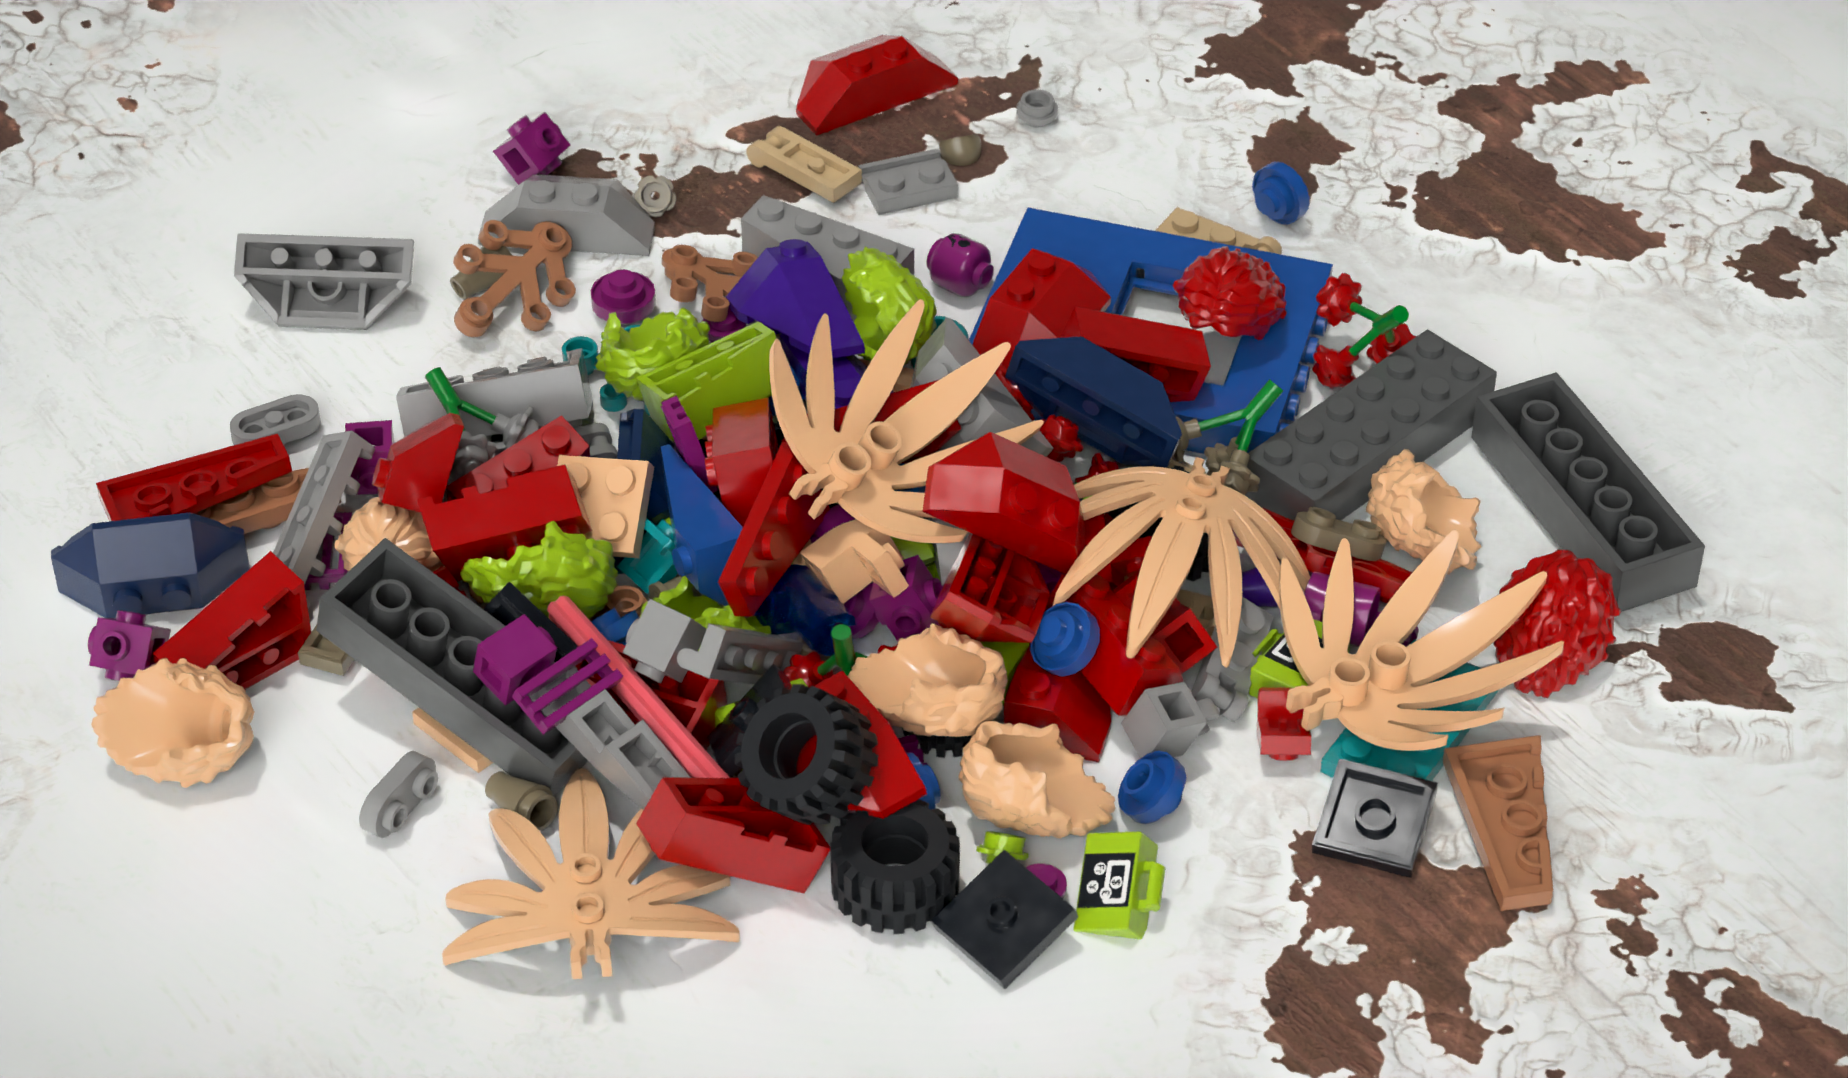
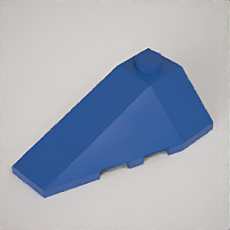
(700, 527)

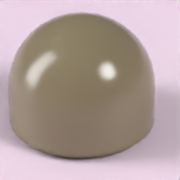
(961, 150)

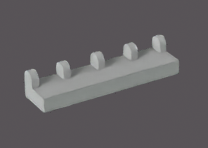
(318, 500)
(738, 654)

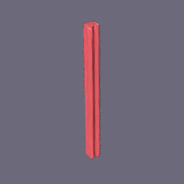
(638, 694)

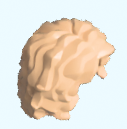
(1421, 509)
(381, 521)
(934, 683)
(175, 722)
(1031, 782)

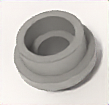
(1037, 108)

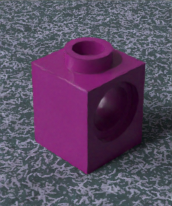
(513, 657)

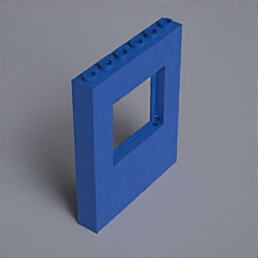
(1116, 253)

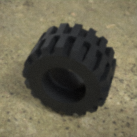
(774, 744)
(900, 894)

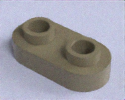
(1322, 530)

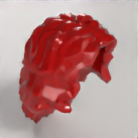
(1231, 294)
(1573, 608)

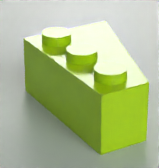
(712, 377)

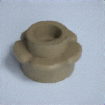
(666, 198)

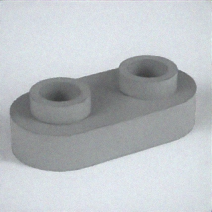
(289, 416)
(398, 794)

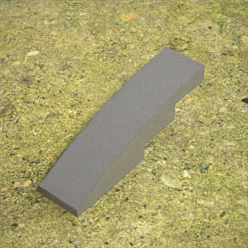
(613, 744)

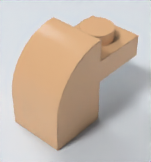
(853, 558)

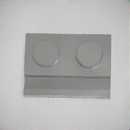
(908, 181)

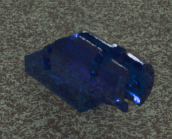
(806, 607)

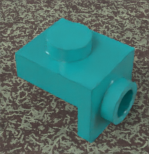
(655, 557)

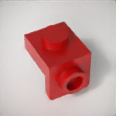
(1278, 730)

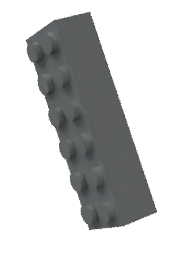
(1406, 401)
(1587, 489)
(424, 645)

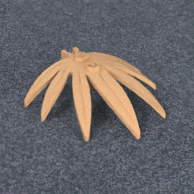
(862, 459)
(1189, 507)
(1385, 681)
(585, 894)

